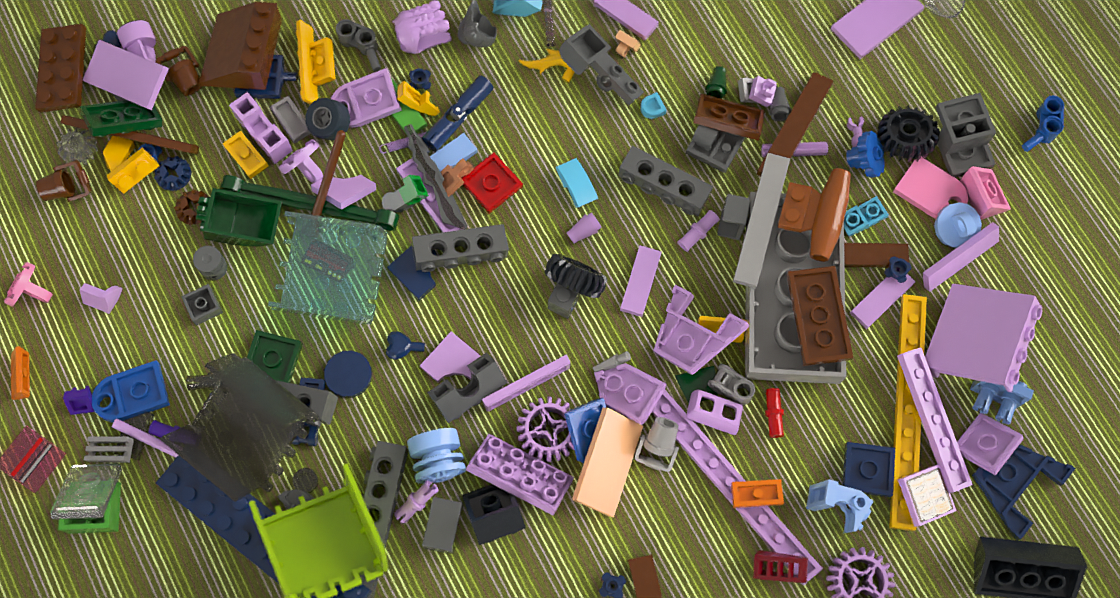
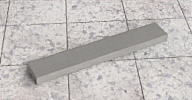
(761, 220)

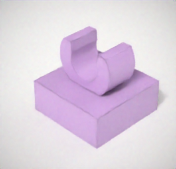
(762, 91)

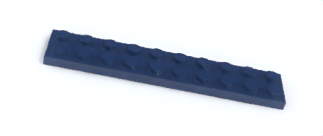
(228, 518)

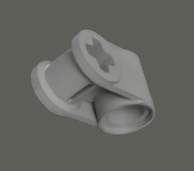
(730, 384)

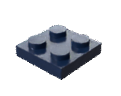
(869, 468)

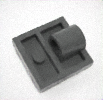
(714, 147)

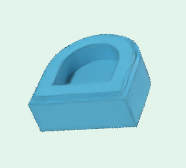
(652, 106)

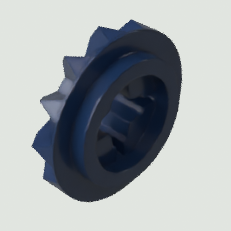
(173, 183)

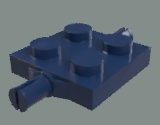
(275, 81)

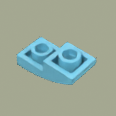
(577, 182)
(864, 216)

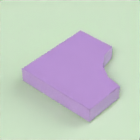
(346, 191)
(449, 359)

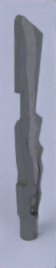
(432, 176)

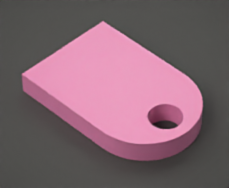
(930, 187)

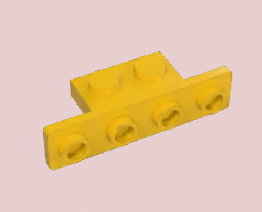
(315, 61)

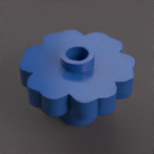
(867, 155)

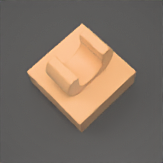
(626, 43)

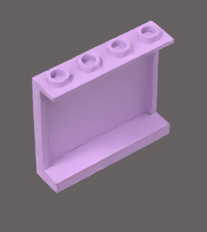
(983, 335)

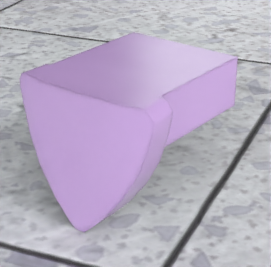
(99, 298)

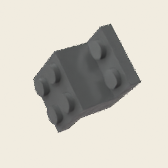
(965, 134)

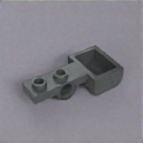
(589, 50)

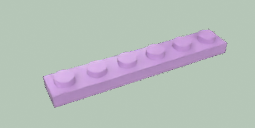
(934, 419)

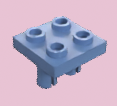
(1008, 400)

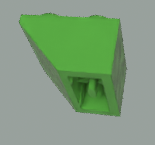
(107, 523)

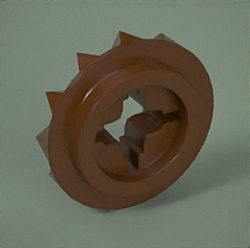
(184, 215)

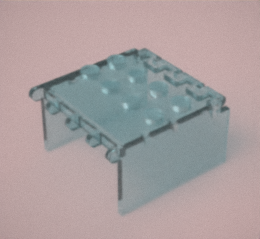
(332, 268)

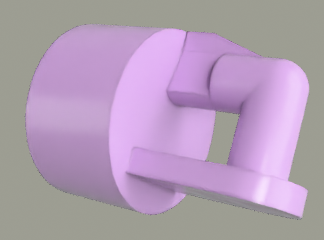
(138, 39)

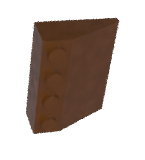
(242, 47)

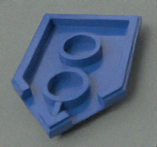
(582, 425)

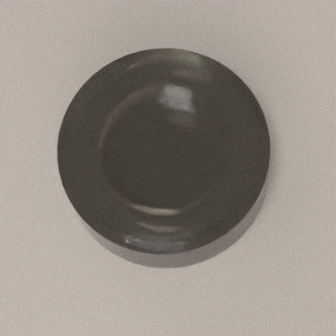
(305, 480)

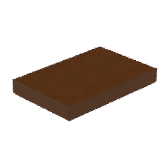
(729, 116)

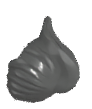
(476, 28)

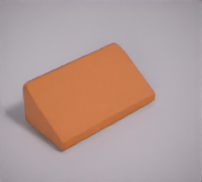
(20, 374)

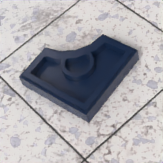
(417, 282)

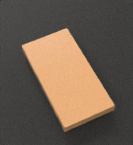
(607, 462)

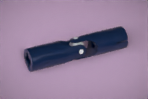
(467, 103)

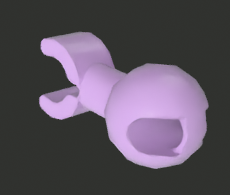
(857, 131)

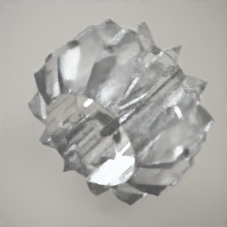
(77, 146)

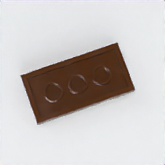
(60, 68)
(819, 315)

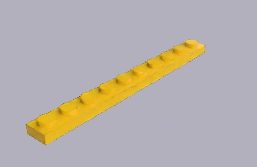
(907, 419)

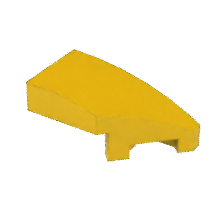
(416, 101)
(117, 151)

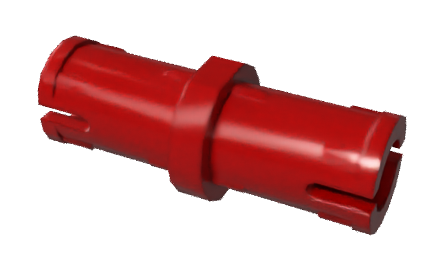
(774, 413)

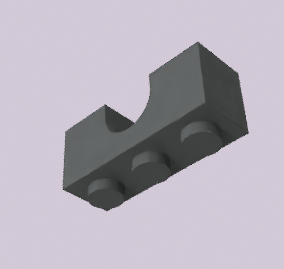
(485, 380)

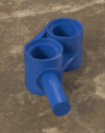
(1047, 119)

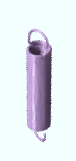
(399, 144)

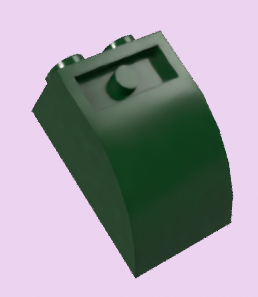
(238, 218)

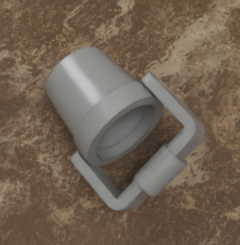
(660, 442)

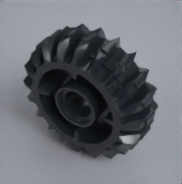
(921, 135)
(575, 276)

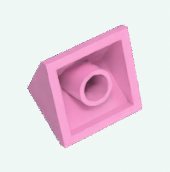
(984, 192)

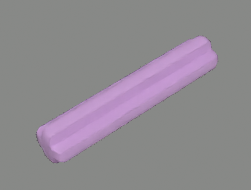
(803, 149)

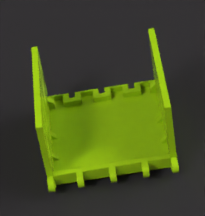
(323, 543)

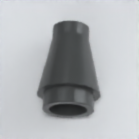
(780, 108)

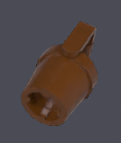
(183, 72)
(61, 184)

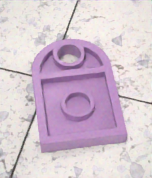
(369, 98)

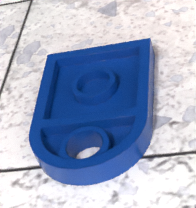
(131, 393)

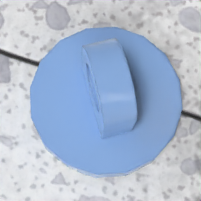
(957, 224)

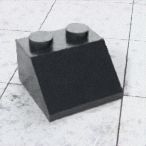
(493, 513)

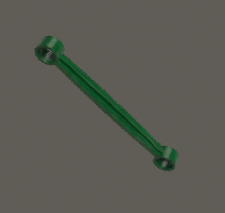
(385, 218)

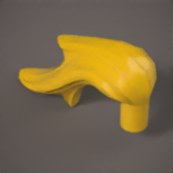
(550, 60)

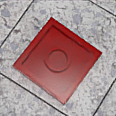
(491, 183)

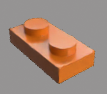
(757, 493)

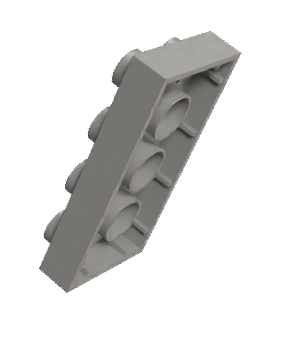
(772, 337)

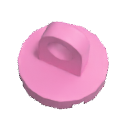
(22, 284)

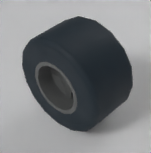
(326, 118)

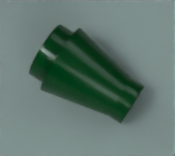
(717, 83)

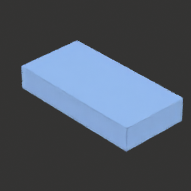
(453, 152)

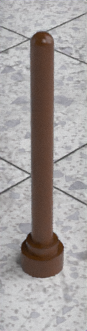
(329, 172)

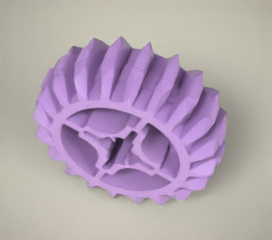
(559, 426)
(868, 587)

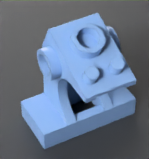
(829, 493)

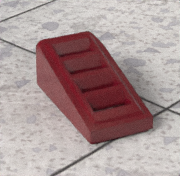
(769, 574)

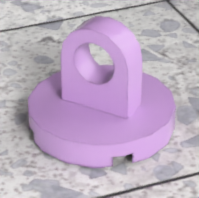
(303, 162)

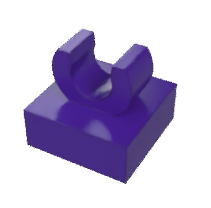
(78, 400)

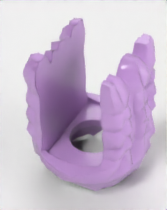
(421, 28)

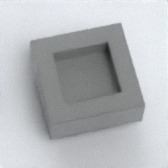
(744, 89)

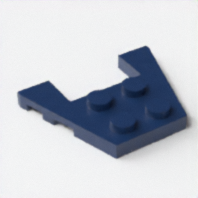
(1013, 479)

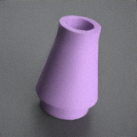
(584, 228)

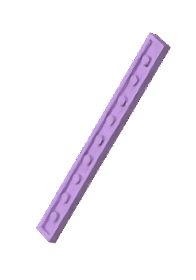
(722, 474)

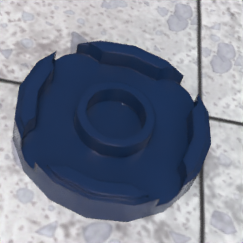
(348, 374)

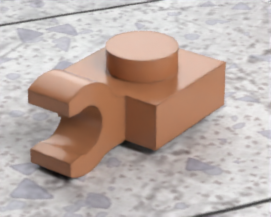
(452, 176)

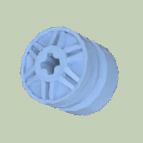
(435, 451)

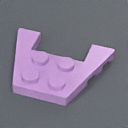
(689, 343)

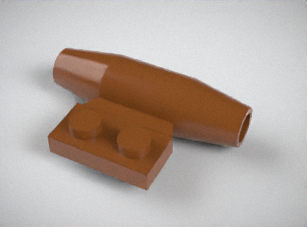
(822, 213)

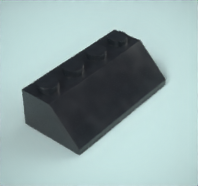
(1027, 569)

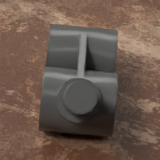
(356, 38)

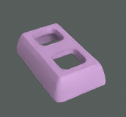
(714, 419)

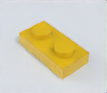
(245, 154)
(132, 170)

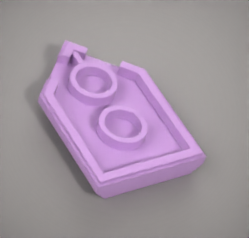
(629, 391)

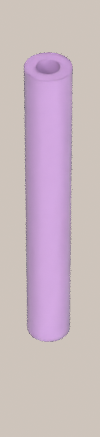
(143, 437)

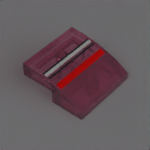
(31, 459)

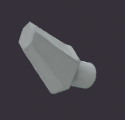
(612, 362)

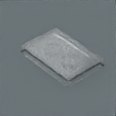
(86, 491)

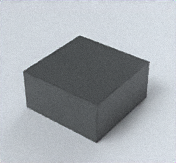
(202, 304)

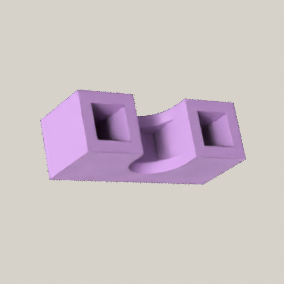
(259, 127)

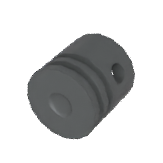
(210, 263)

